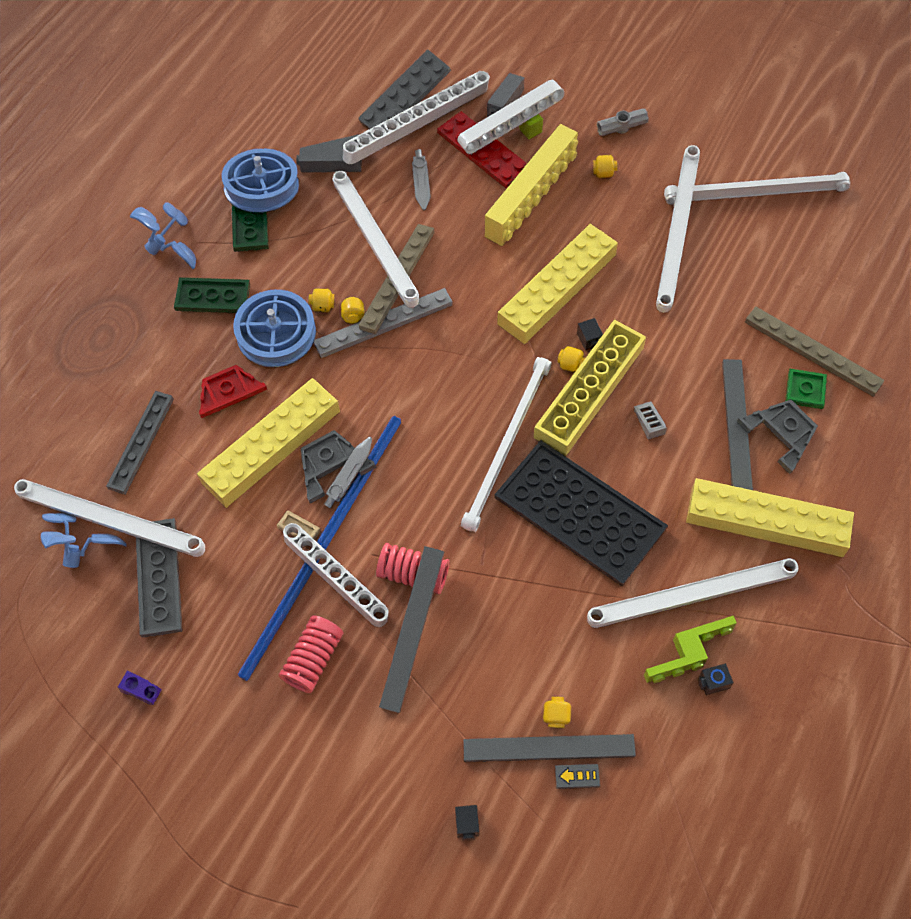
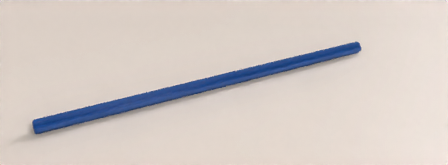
(324, 540)

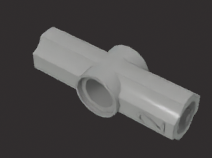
(622, 122)

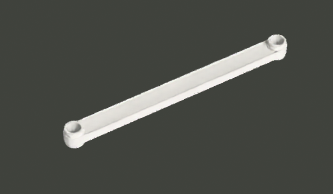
(764, 187)
(678, 229)
(376, 239)
(109, 517)
(472, 520)
(692, 593)

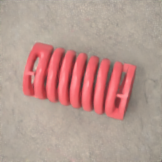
(393, 557)
(311, 654)

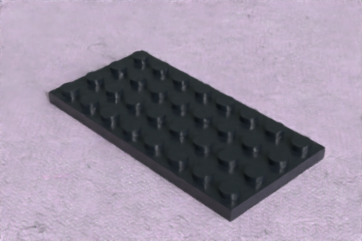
(581, 512)

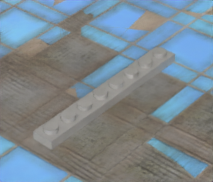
(395, 318)

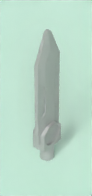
(421, 179)
(348, 472)

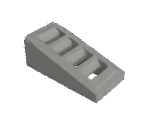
(650, 432)

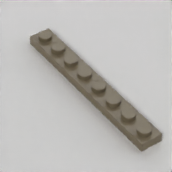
(387, 293)
(814, 351)

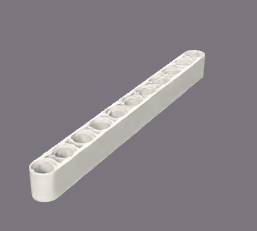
(415, 117)

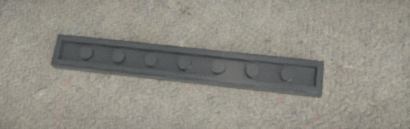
(737, 436)
(412, 629)
(549, 748)

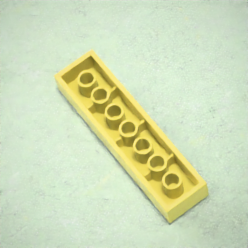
(531, 185)
(557, 283)
(589, 387)
(268, 442)
(770, 517)

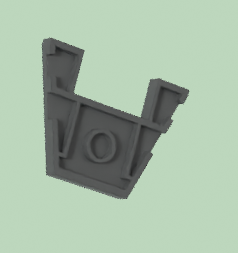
(788, 424)
(324, 457)

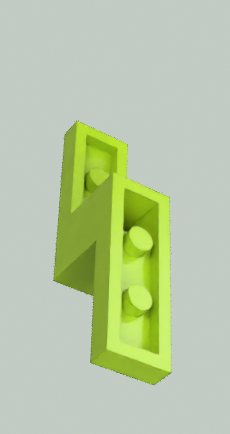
(690, 649)

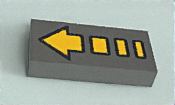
(577, 776)

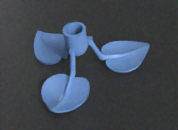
(156, 242)
(72, 552)

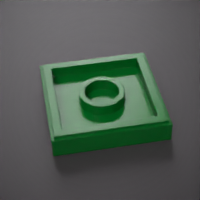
(806, 388)

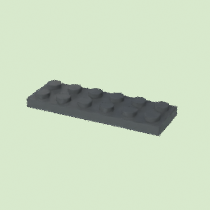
(406, 90)
(158, 587)

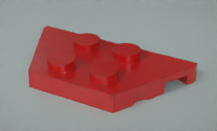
(227, 389)

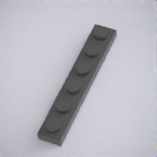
(140, 442)

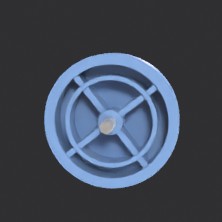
(260, 180)
(274, 328)

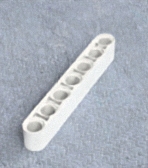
(510, 116)
(332, 565)

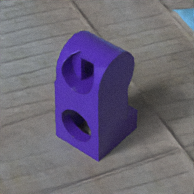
(139, 688)

